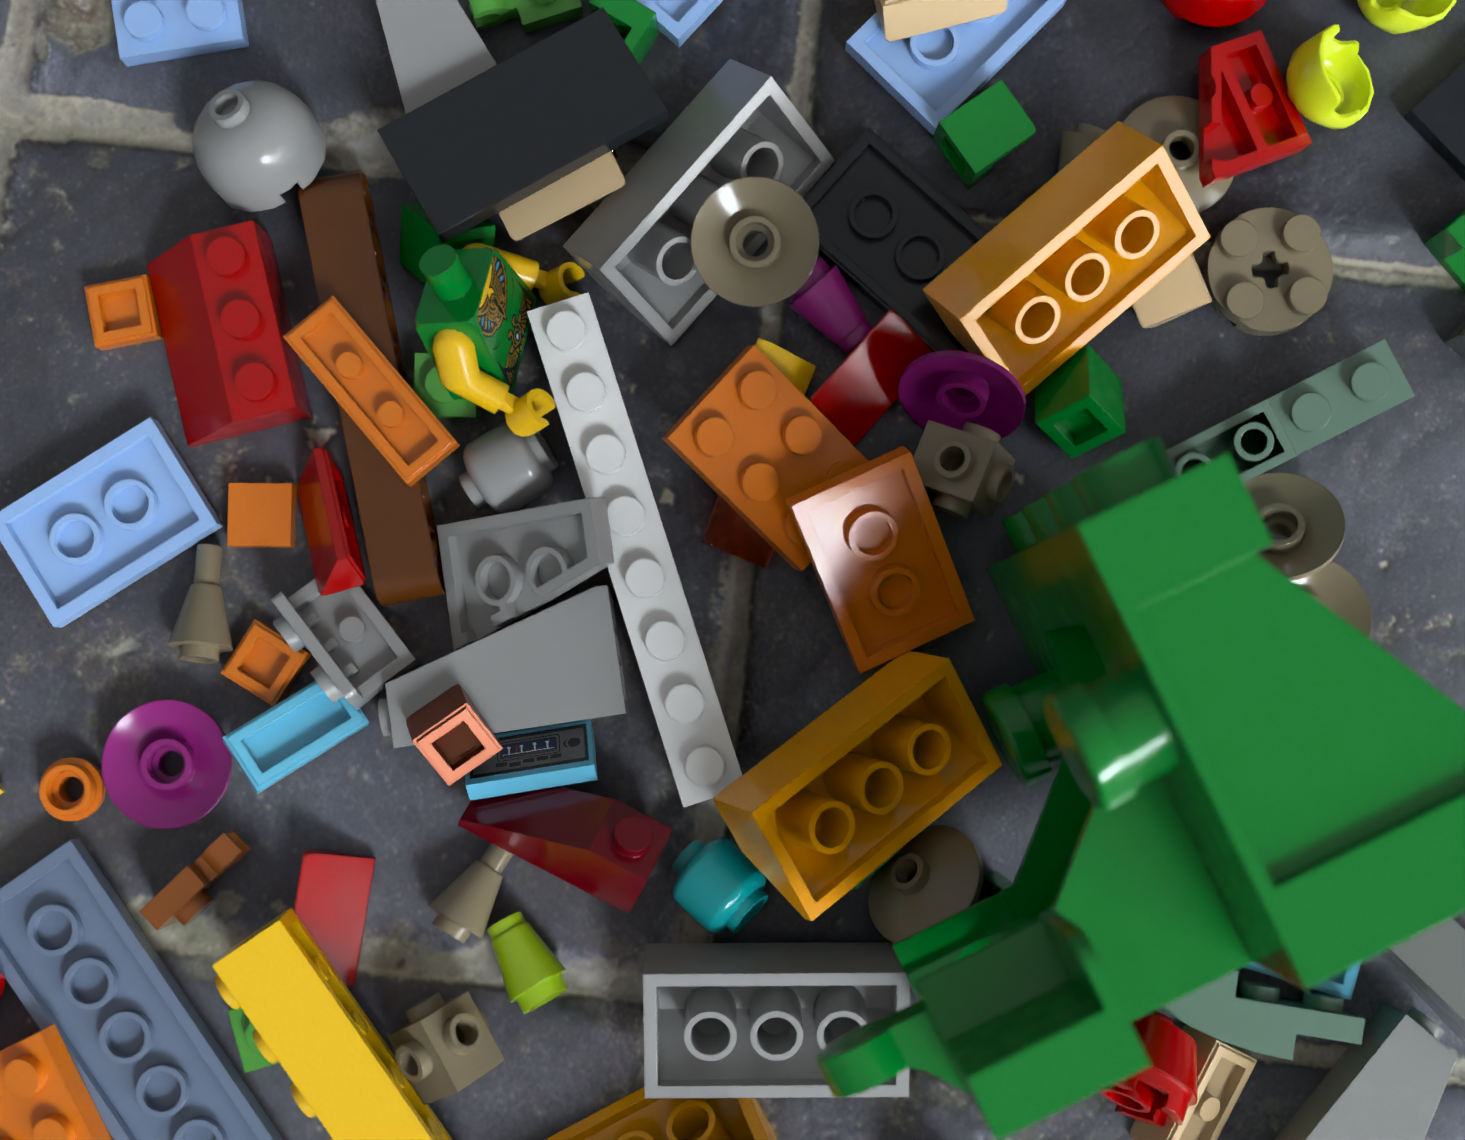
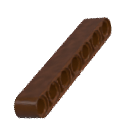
(351, 267)

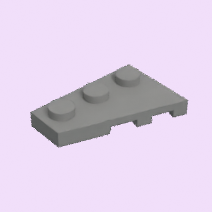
(518, 562)

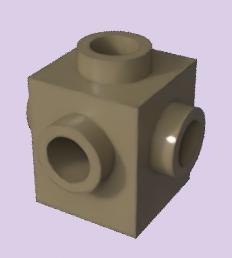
(964, 469)
(444, 1046)

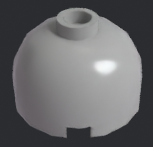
(257, 144)

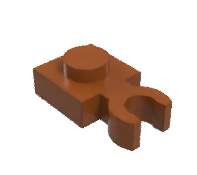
(187, 893)

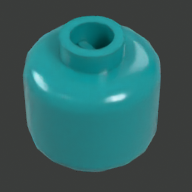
(718, 885)

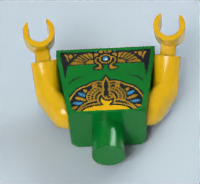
(479, 324)

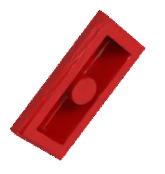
(869, 377)
(329, 525)
(334, 905)

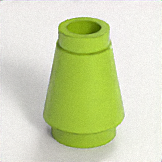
(526, 963)

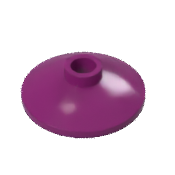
(960, 389)
(136, 769)

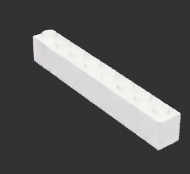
(643, 561)

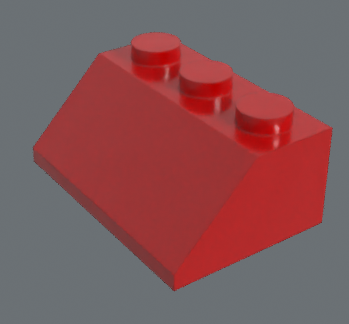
(225, 334)

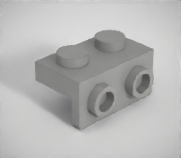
(346, 638)

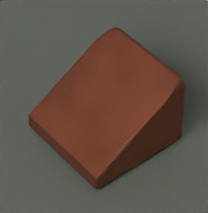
(452, 734)

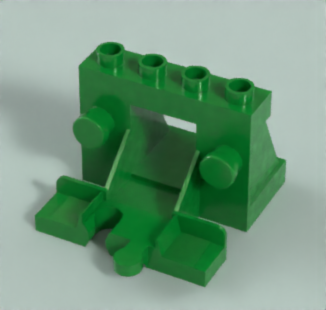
(1220, 800)

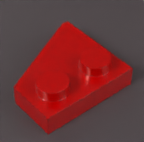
(1244, 110)

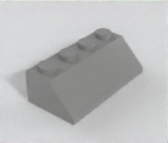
(642, 232)
(759, 1013)

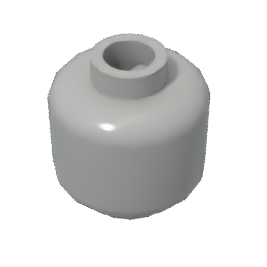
(507, 469)

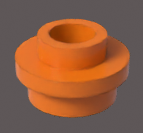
(53, 789)

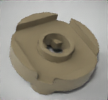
(1294, 245)

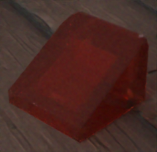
(734, 536)

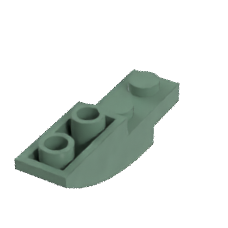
(1301, 415)
(1261, 1019)

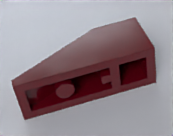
(575, 837)

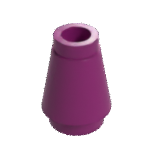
(831, 306)

